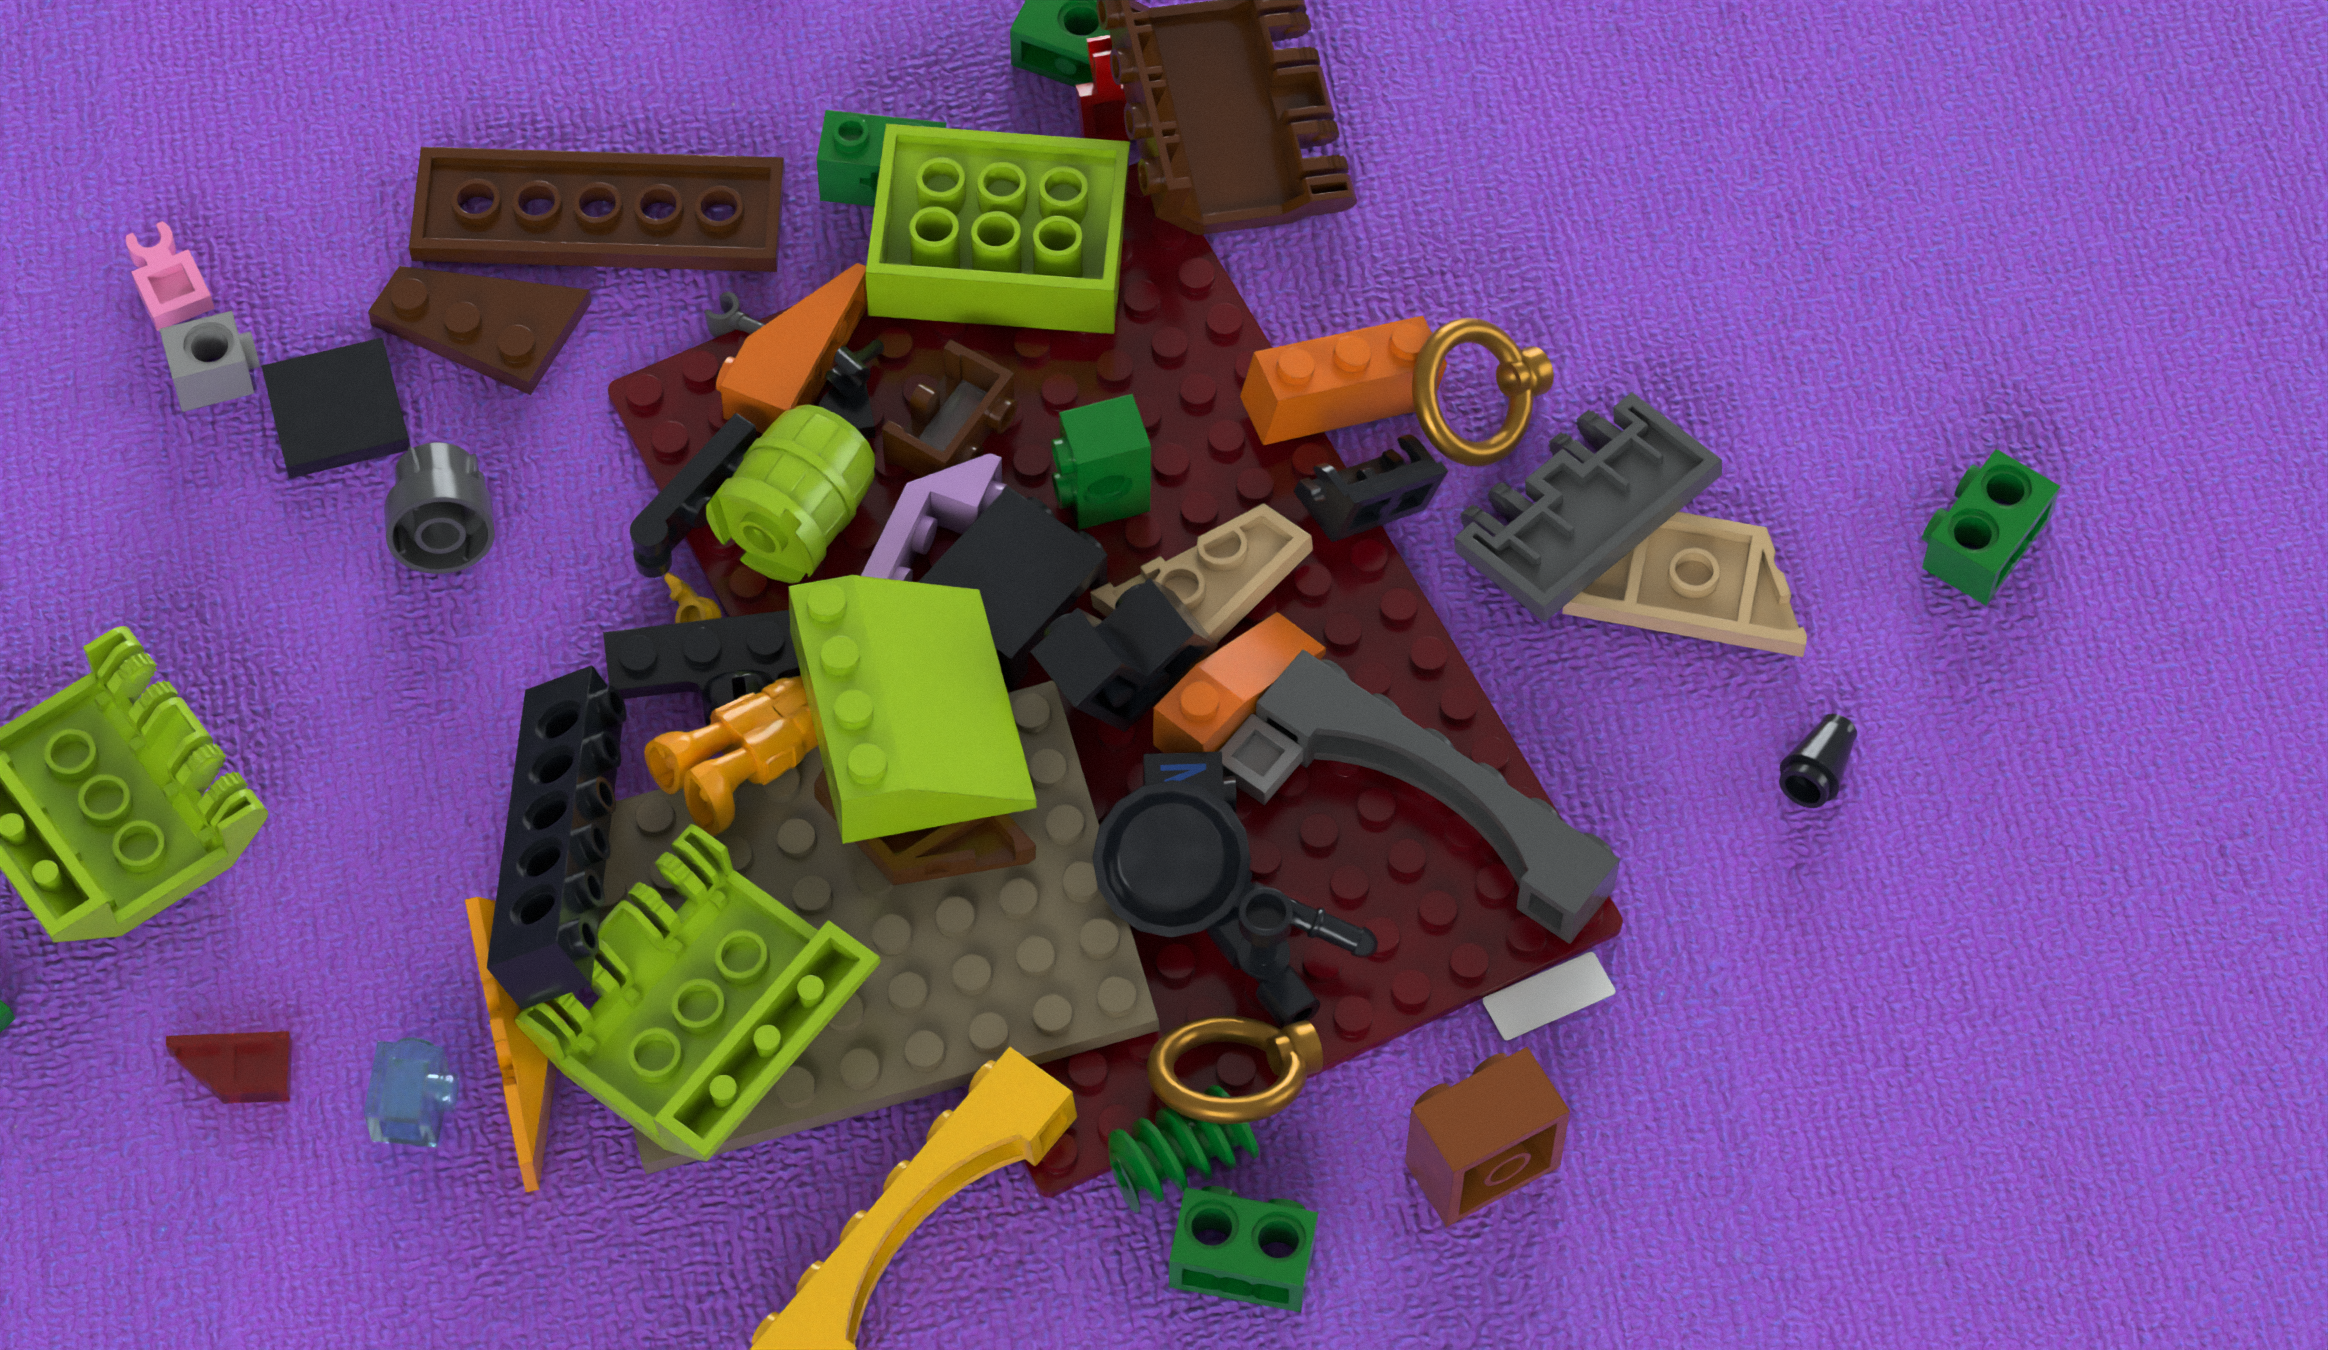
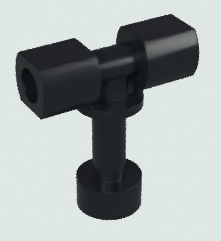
(1255, 941)

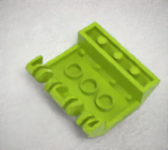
(109, 799)
(698, 1000)

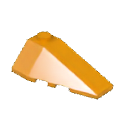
(525, 1069)

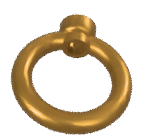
(1519, 376)
(1289, 1051)

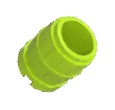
(793, 492)

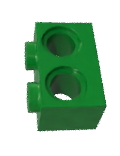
(1998, 530)
(1238, 1265)

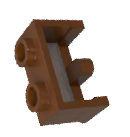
(955, 416)

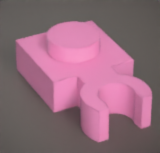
(167, 280)

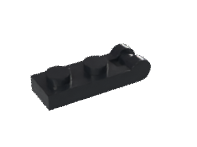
(685, 497)

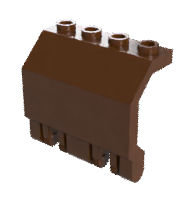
(1226, 112)

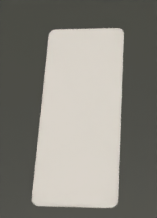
(1548, 996)

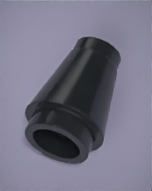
(1818, 762)

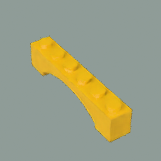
(1007, 1117)

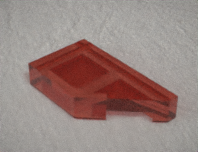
(237, 1064)

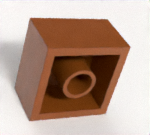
(1486, 1134)

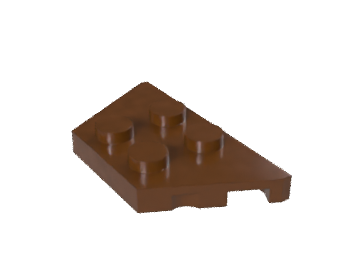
(944, 849)

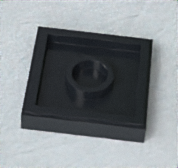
(335, 407)

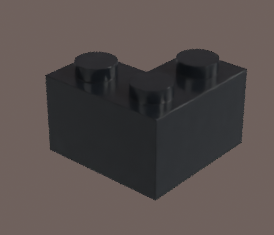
(1129, 658)

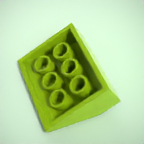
(998, 229)
(907, 705)

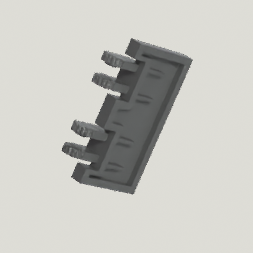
(1586, 505)

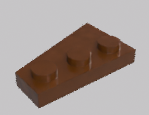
(482, 322)

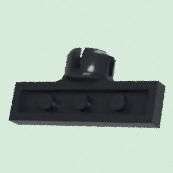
(703, 657)

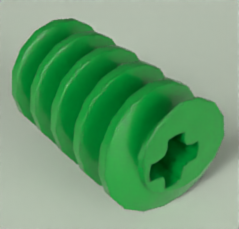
(1171, 1149)

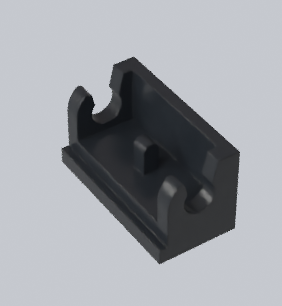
(1371, 491)

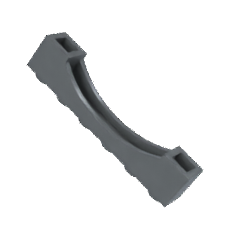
(1557, 868)

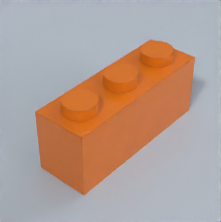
(1334, 380)

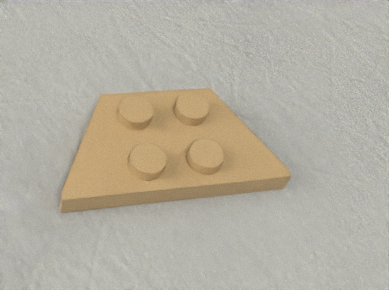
(1702, 583)

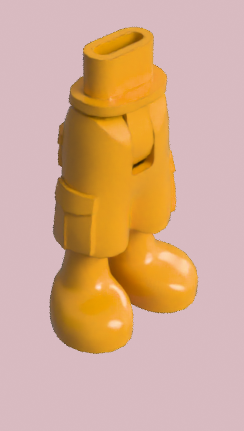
(759, 741)

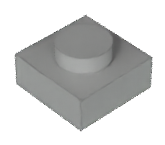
(1260, 758)

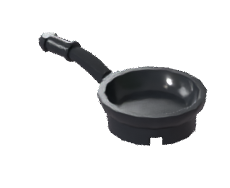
(1180, 861)

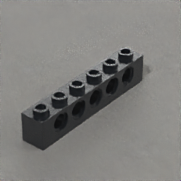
(557, 838)

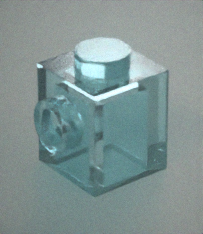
(409, 1092)

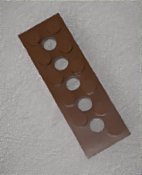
(577, 178)

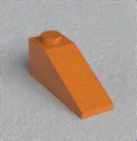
(790, 355)
(1225, 687)

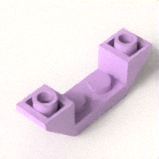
(941, 499)

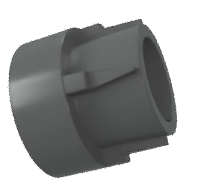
(438, 510)

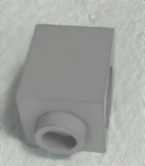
(204, 382)

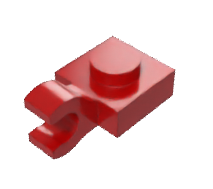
(1101, 101)

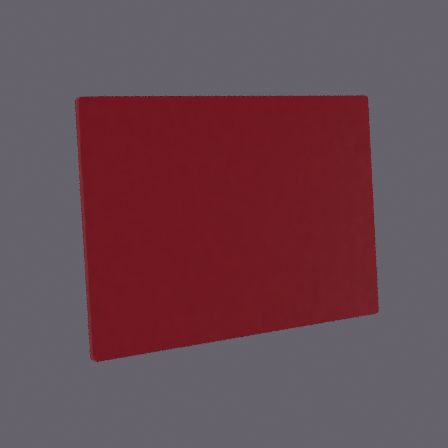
(1333, 829)

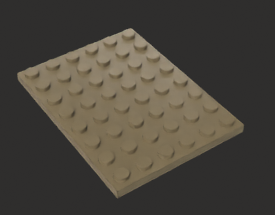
(964, 958)

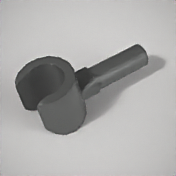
(732, 319)

